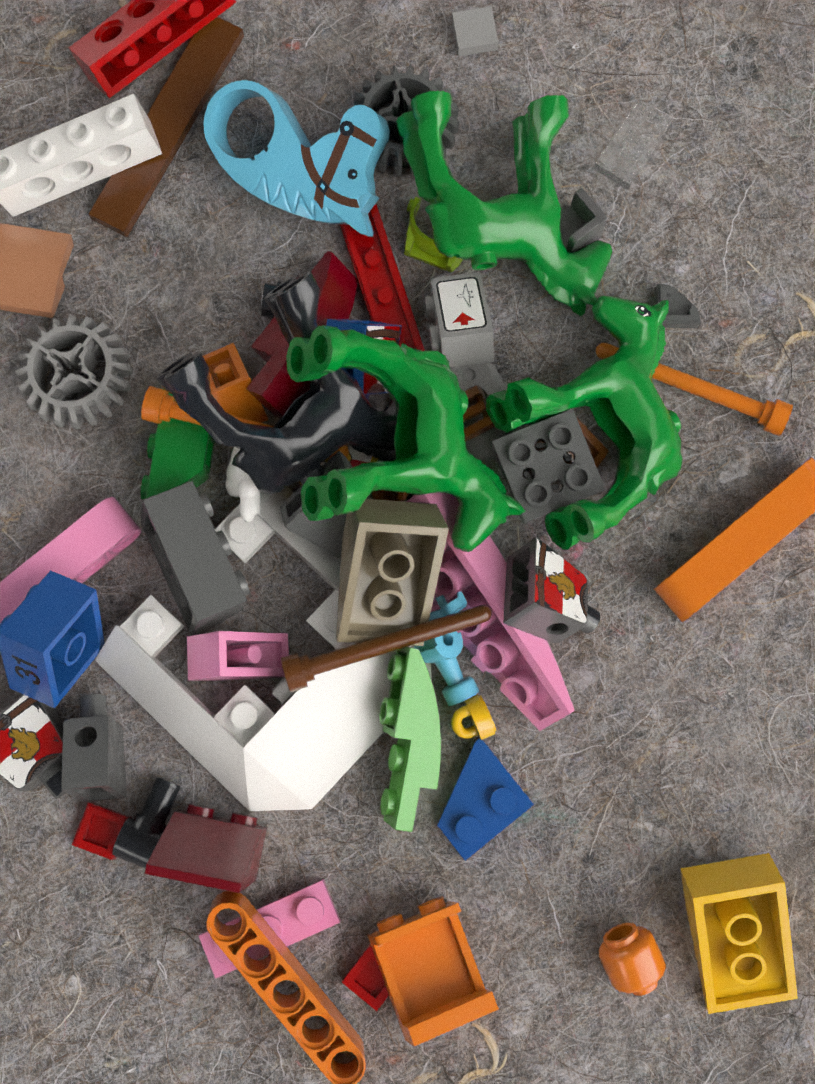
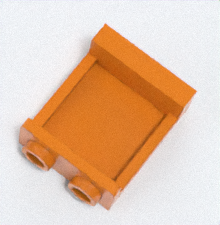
(430, 971)

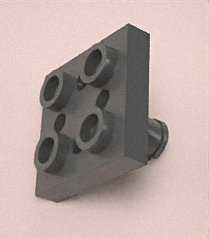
(546, 466)

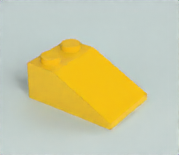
(740, 932)

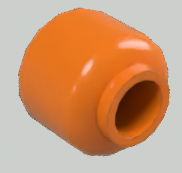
(632, 959)

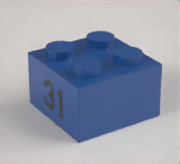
(51, 638)

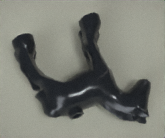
(315, 423)

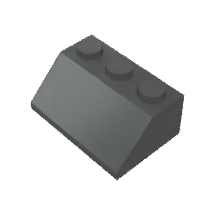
(193, 557)

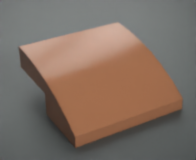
(32, 269)

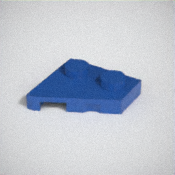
(481, 802)

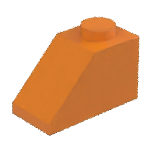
(230, 382)

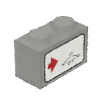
(461, 319)

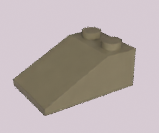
(388, 568)

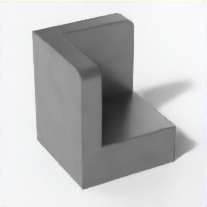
(581, 222)

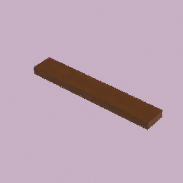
(171, 119)

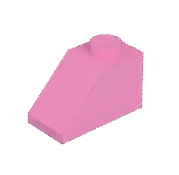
(235, 655)

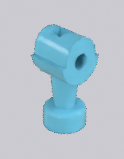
(443, 653)

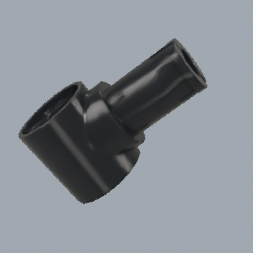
(140, 835)

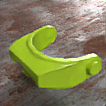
(421, 247)

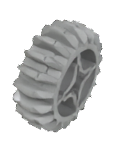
(90, 342)

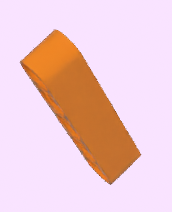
(741, 543)
(290, 1009)

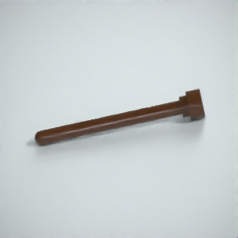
(303, 669)

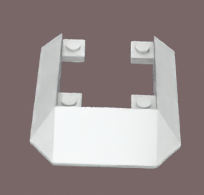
(259, 754)

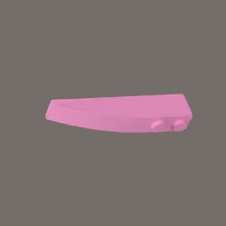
(512, 656)

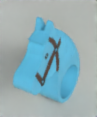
(319, 181)

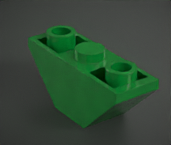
(179, 455)

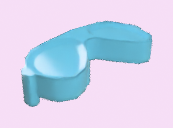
(448, 608)

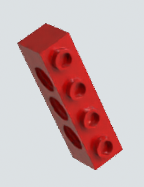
(140, 38)

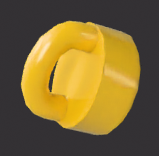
(480, 716)

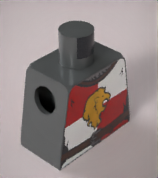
(546, 594)
(31, 746)

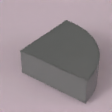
(680, 311)

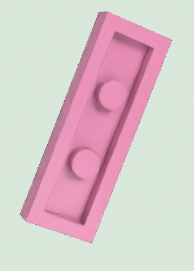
(290, 917)

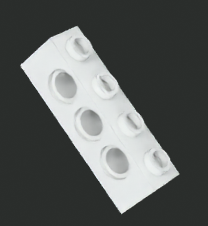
(75, 155)

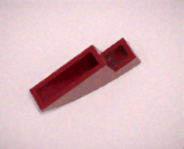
(336, 299)

